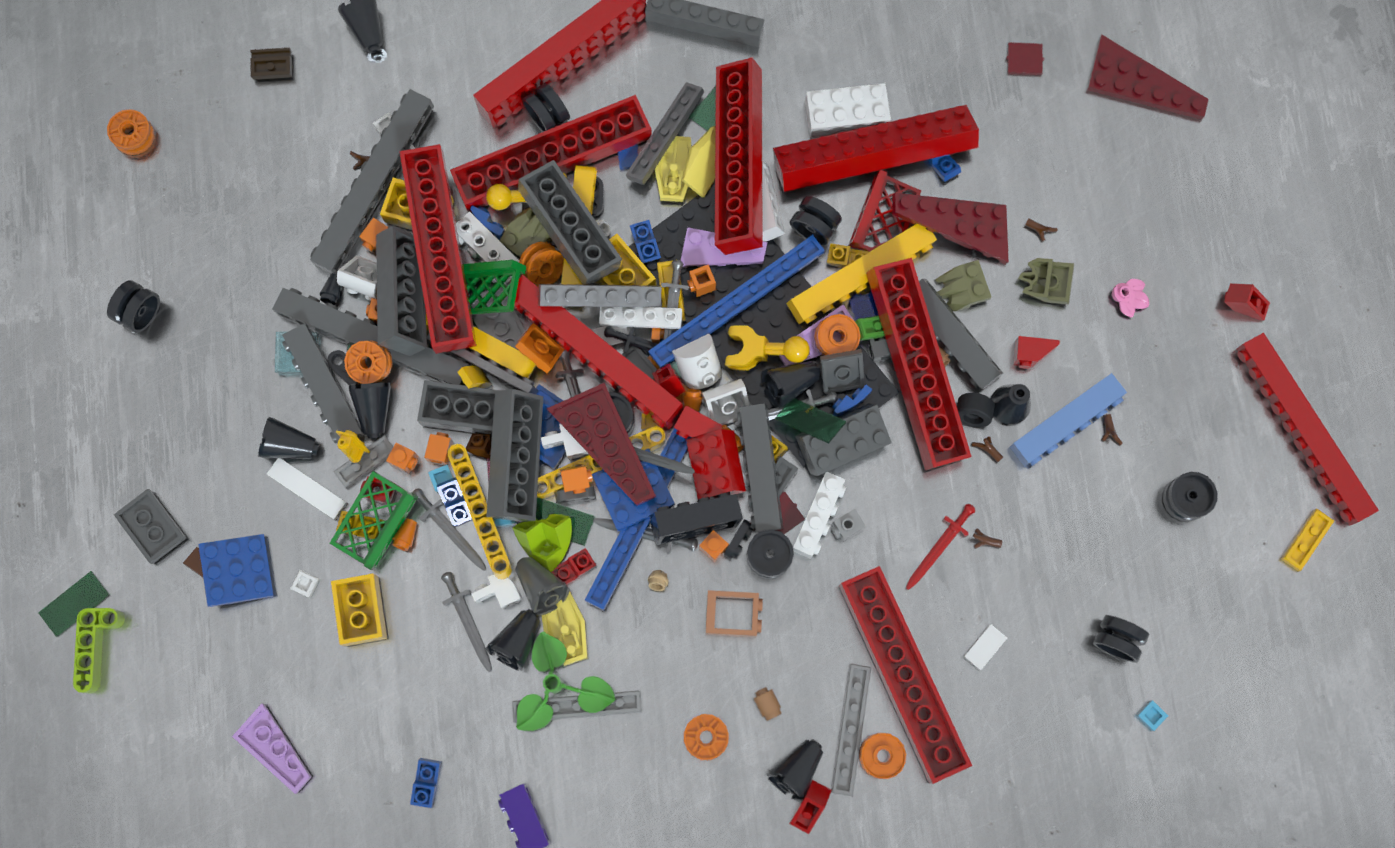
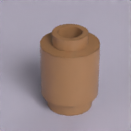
(767, 703)

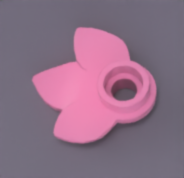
(1132, 298)

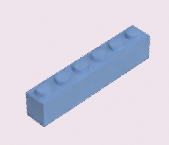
(1068, 419)

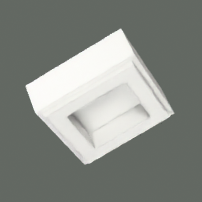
(305, 583)

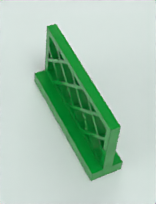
(487, 272)
(386, 533)

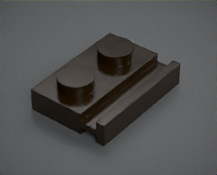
(271, 63)

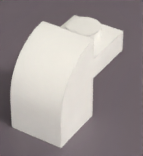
(572, 447)
(504, 589)

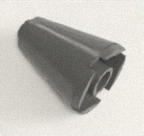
(540, 586)

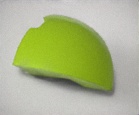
(545, 539)

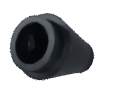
(331, 290)

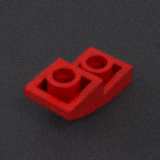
(574, 567)

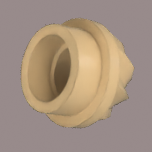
(658, 580)

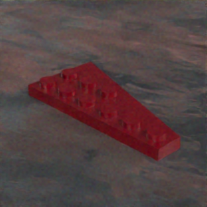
(1133, 79)
(961, 221)
(600, 431)

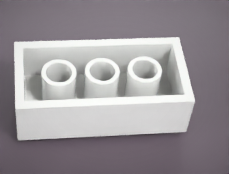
(846, 109)

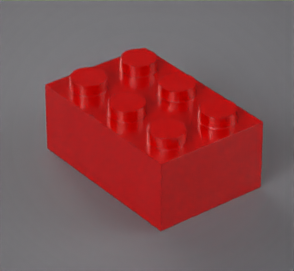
(716, 464)

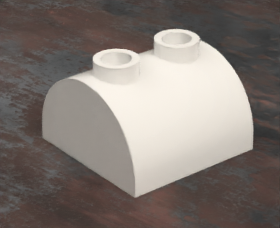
(359, 276)
(698, 363)
(725, 401)

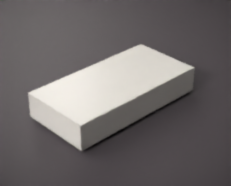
(985, 647)

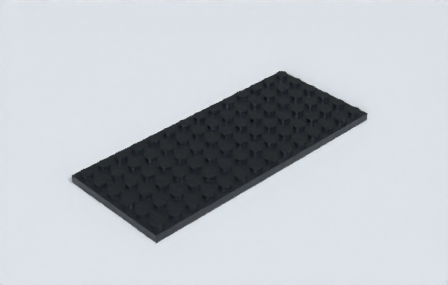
(766, 316)

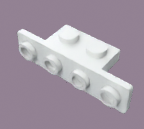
(641, 317)

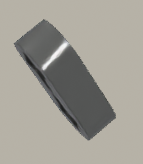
(568, 497)

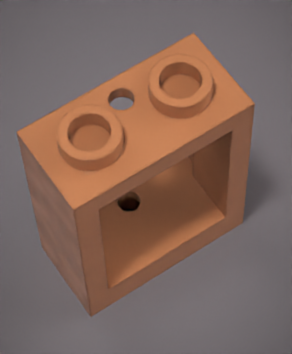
(710, 618)

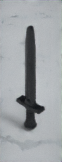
(631, 340)

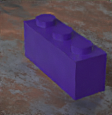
(523, 818)

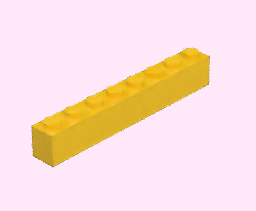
(854, 276)

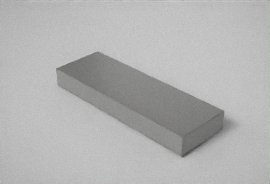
(352, 472)

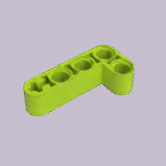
(94, 650)

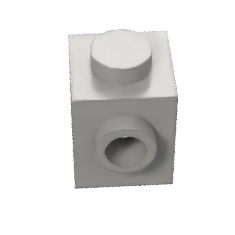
(847, 525)

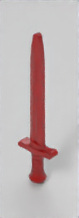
(941, 545)

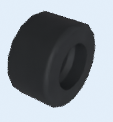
(975, 409)

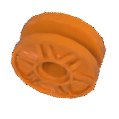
(122, 124)
(542, 263)
(845, 326)
(356, 358)
(719, 740)
(895, 755)

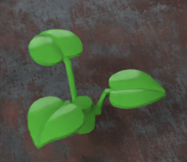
(550, 653)

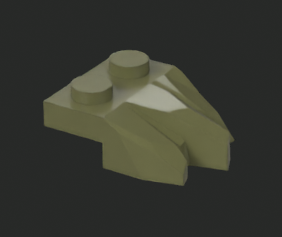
(524, 232)
(1049, 280)
(964, 286)

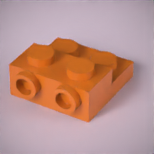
(539, 348)

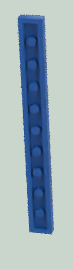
(738, 299)
(630, 537)

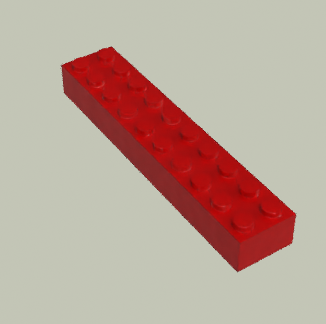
(557, 57)
(568, 144)
(876, 147)
(738, 157)
(437, 249)
(599, 356)
(918, 363)
(905, 675)

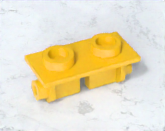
(351, 445)

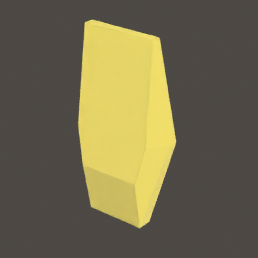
(700, 164)
(671, 170)
(569, 627)

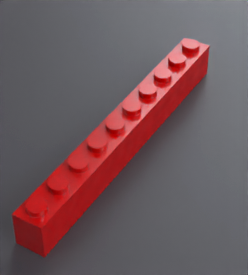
(1307, 430)

